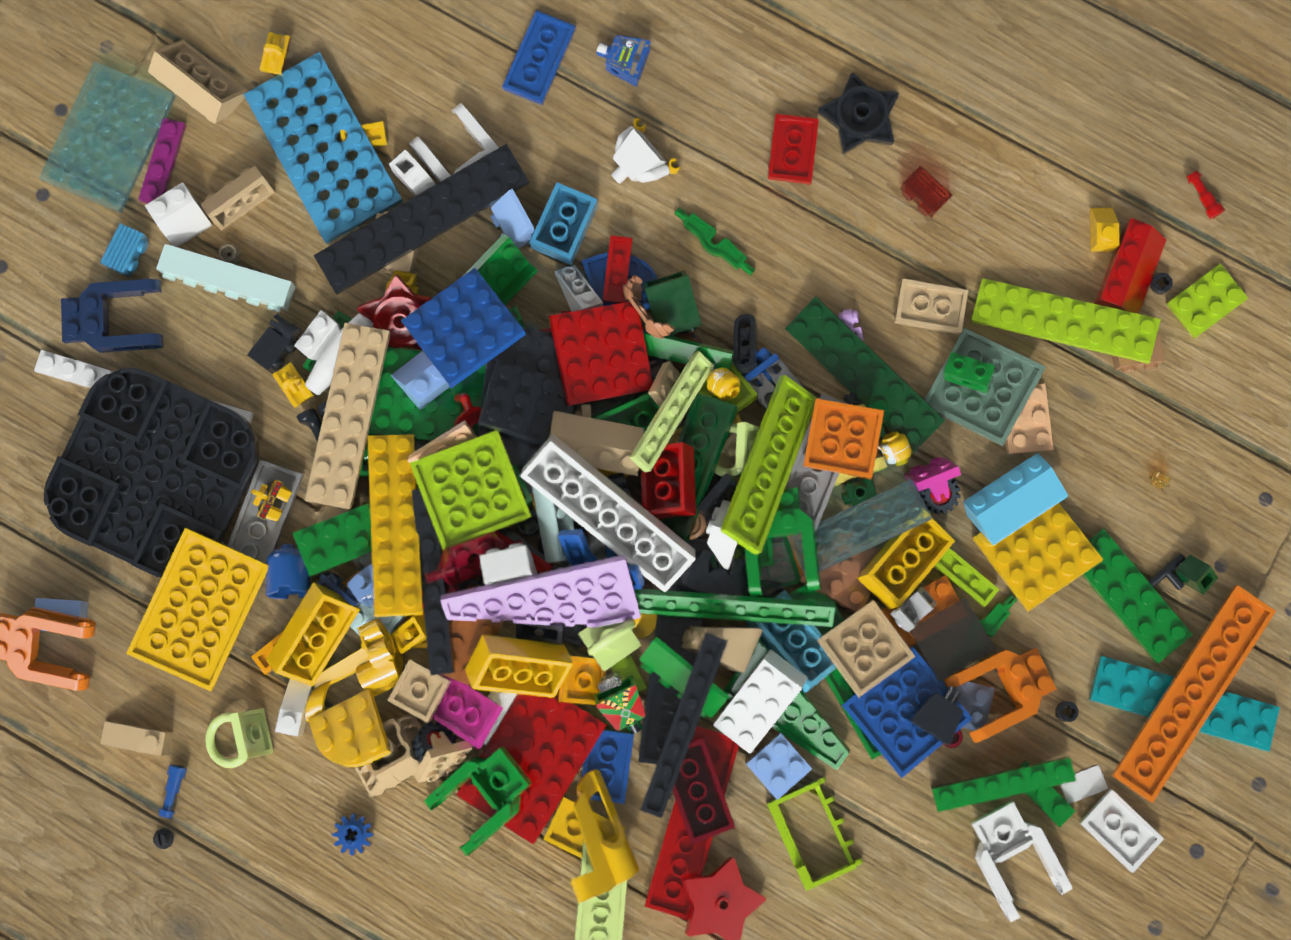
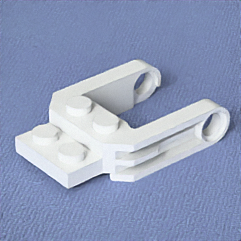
(472, 128)
(1004, 835)

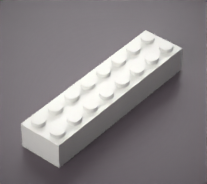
(608, 513)

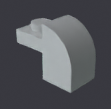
(913, 609)

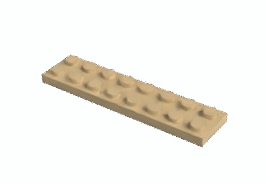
(347, 416)

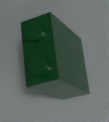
(673, 302)

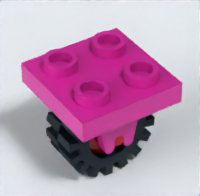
(936, 484)

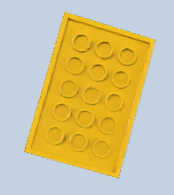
(198, 609)

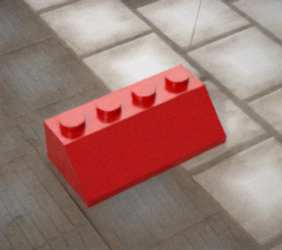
(1131, 267)

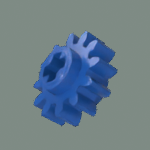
(361, 837)

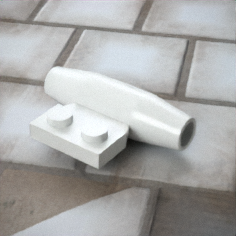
(322, 344)

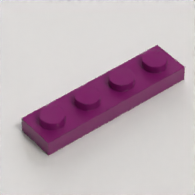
(162, 160)

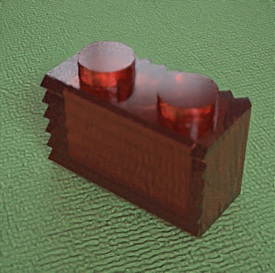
(925, 192)

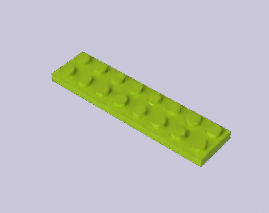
(1066, 320)
(769, 465)

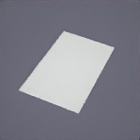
(1086, 784)

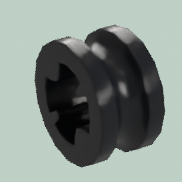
(1155, 288)
(1070, 705)

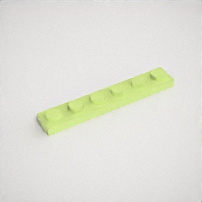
(671, 411)

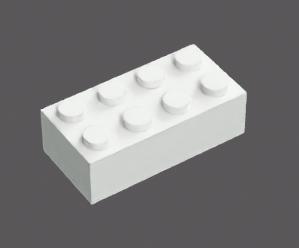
(760, 701)

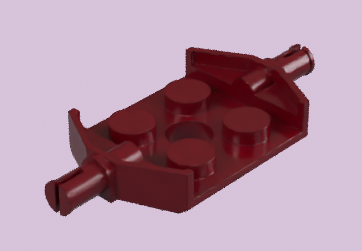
(454, 563)

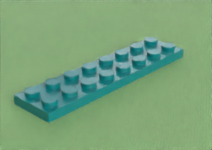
(1141, 689)

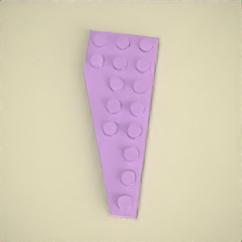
(579, 594)

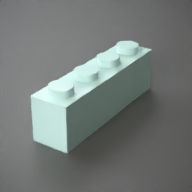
(551, 522)

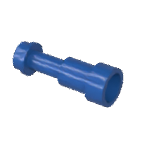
(172, 787)

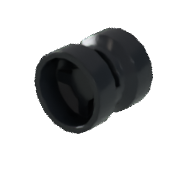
(529, 526)

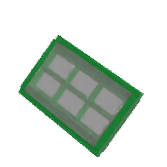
(784, 566)

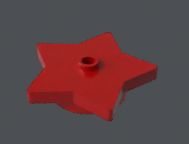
(384, 312)
(708, 892)

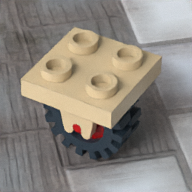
(438, 752)

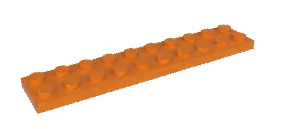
(1193, 693)

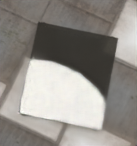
(952, 639)

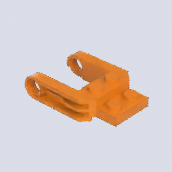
(21, 643)
(1024, 680)

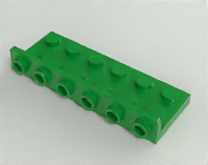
(504, 269)

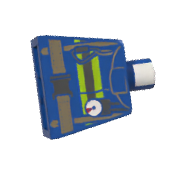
(625, 57)

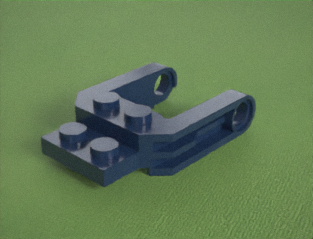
(88, 317)

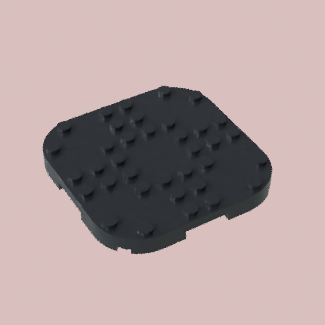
(148, 468)

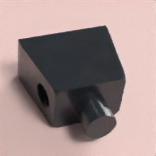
(939, 715)

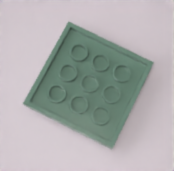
(992, 413)

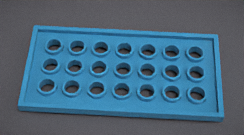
(337, 151)

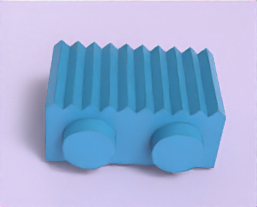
(125, 250)

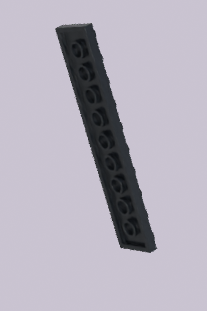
(421, 219)
(660, 701)

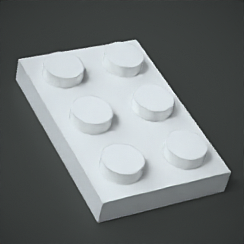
(1121, 830)

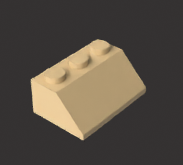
(237, 197)

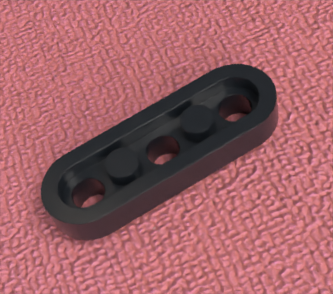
(742, 337)

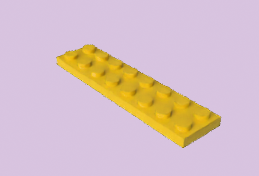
(393, 527)

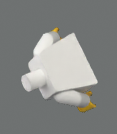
(639, 158)

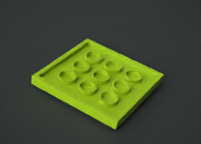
(470, 489)

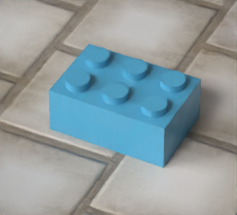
(564, 223)

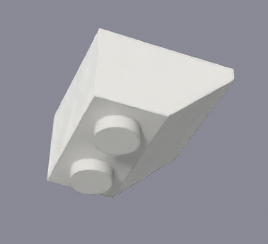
(178, 215)
(721, 545)
(507, 564)

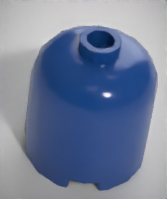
(286, 573)

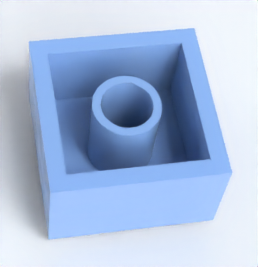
(778, 766)

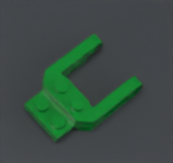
(788, 521)
(498, 781)

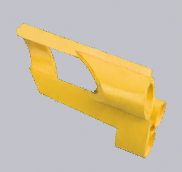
(375, 664)
(611, 858)

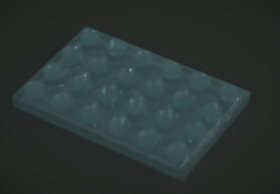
(107, 137)

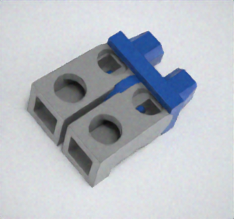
(765, 376)

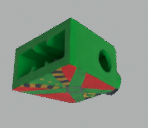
(622, 706)

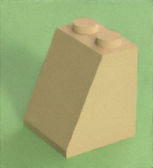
(738, 649)

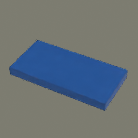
(539, 57)

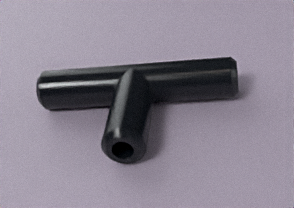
(1167, 571)

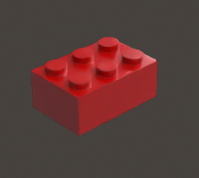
(670, 484)

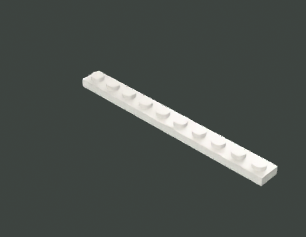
(86, 374)

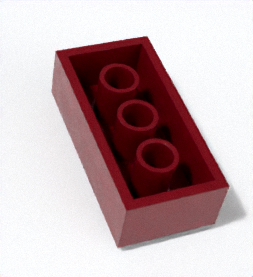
(701, 795)

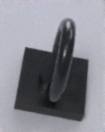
(714, 497)

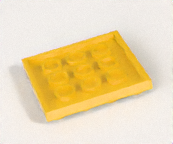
(1041, 556)

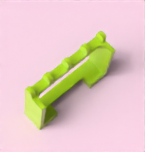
(791, 847)

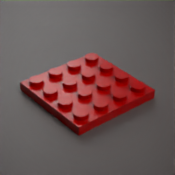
(601, 353)

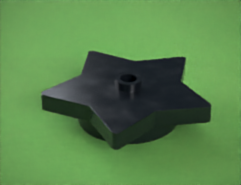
(863, 100)

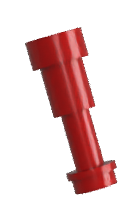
(1208, 200)

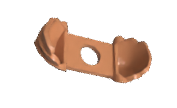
(632, 293)

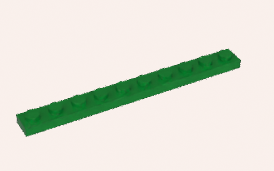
(735, 607)

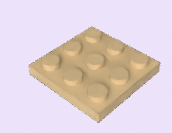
(866, 648)

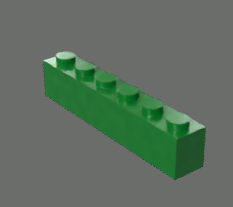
(1003, 784)

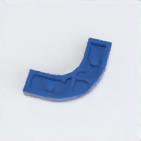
(578, 553)

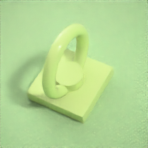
(746, 436)
(610, 642)
(250, 735)

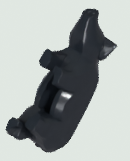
(703, 579)

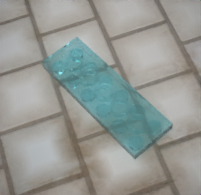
(865, 525)

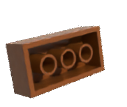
(465, 640)

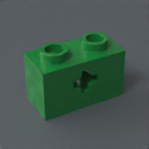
(969, 372)

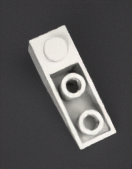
(411, 173)
(577, 289)

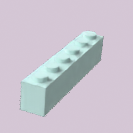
(226, 278)

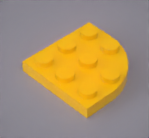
(351, 731)

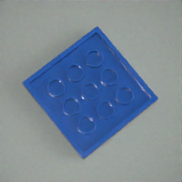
(463, 327)
(887, 707)

